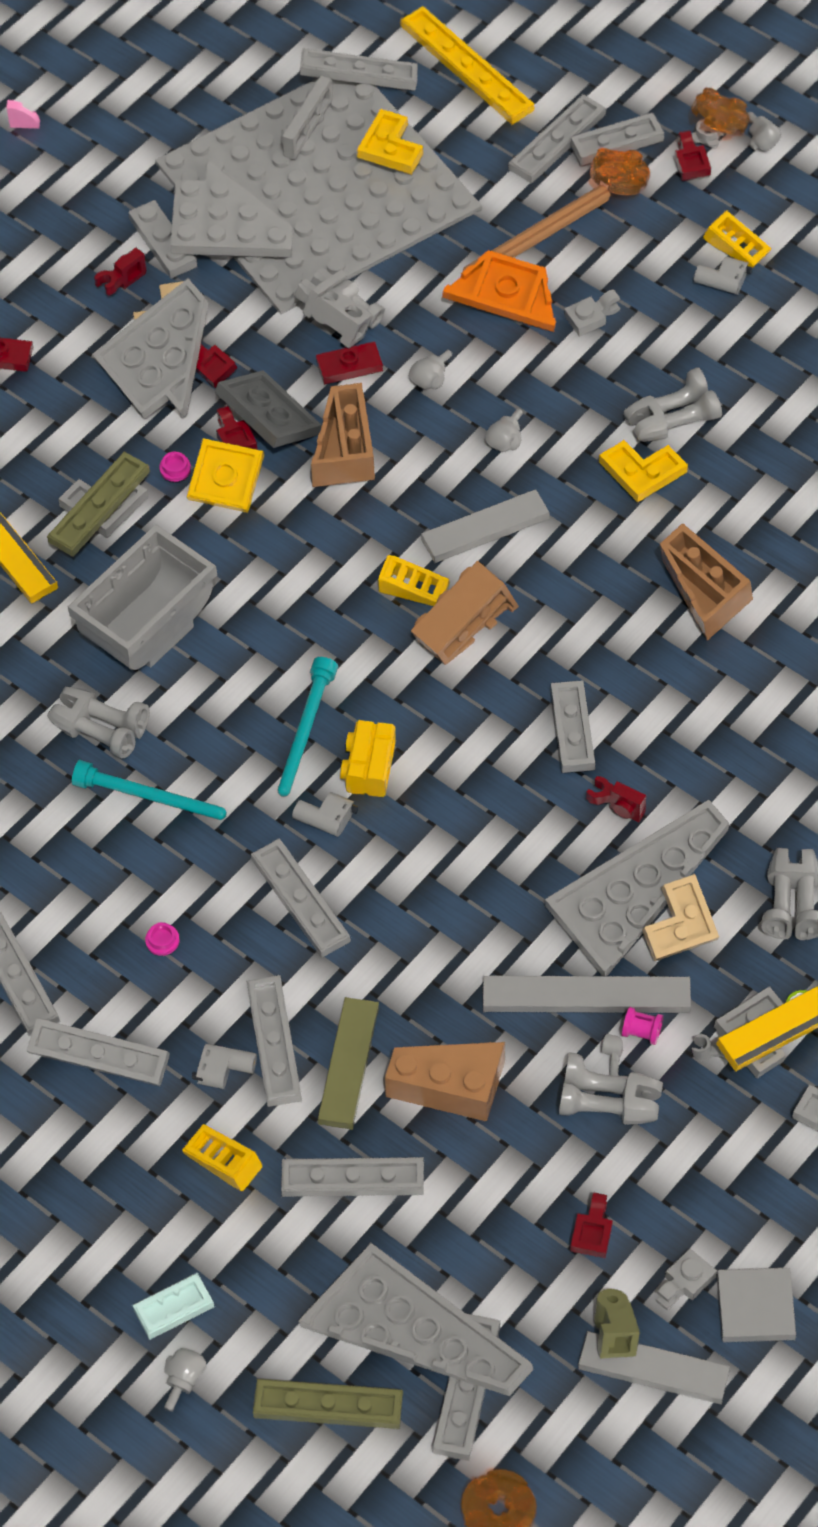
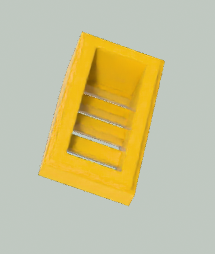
(735, 228)
(405, 569)
(240, 1169)

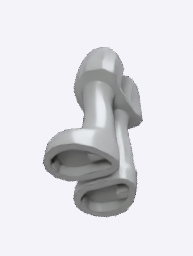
(649, 411)
(83, 705)
(788, 876)
(636, 1092)

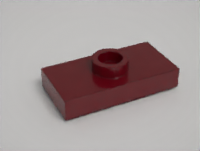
(15, 354)
(349, 363)

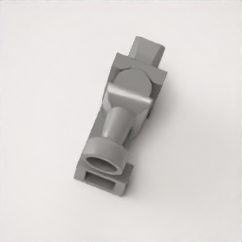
(337, 304)

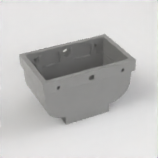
(145, 599)

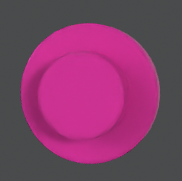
(175, 467)
(162, 939)

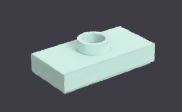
(173, 1306)

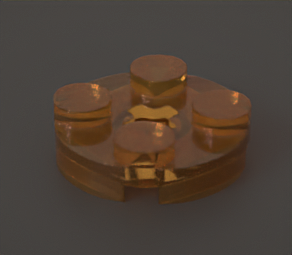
(721, 112)
(620, 170)
(497, 1486)

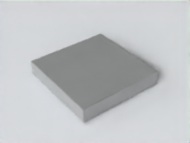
(756, 1305)

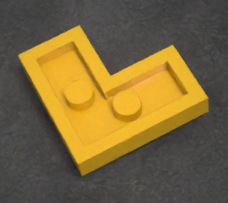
(384, 146)
(642, 476)

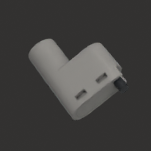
(727, 278)
(330, 817)
(218, 1062)

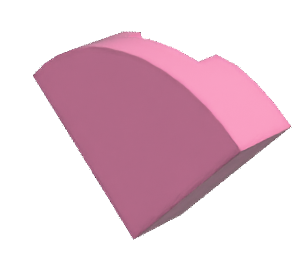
(21, 117)

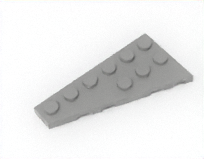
(625, 894)
(400, 1316)

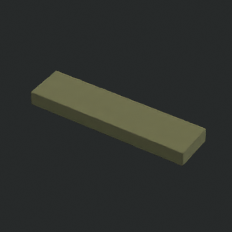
(98, 504)
(348, 1063)
(328, 1403)

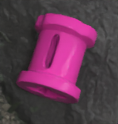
(642, 1025)

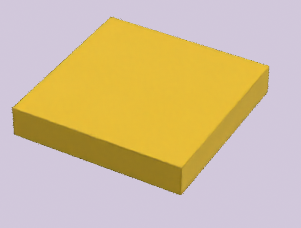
(225, 475)

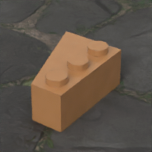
(344, 442)
(705, 580)
(463, 612)
(447, 1077)

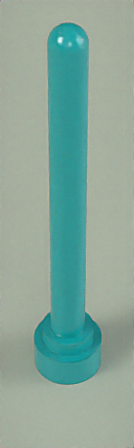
(323, 672)
(87, 775)

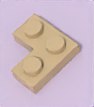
(690, 921)

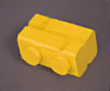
(370, 758)

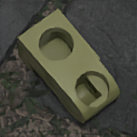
(617, 1325)

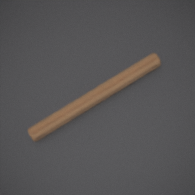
(552, 223)

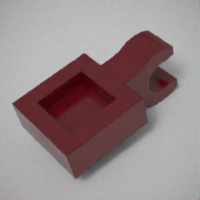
(691, 160)
(126, 271)
(214, 365)
(234, 432)
(622, 799)
(593, 1231)

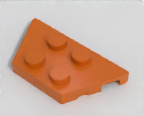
(506, 289)

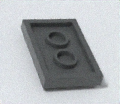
(268, 408)

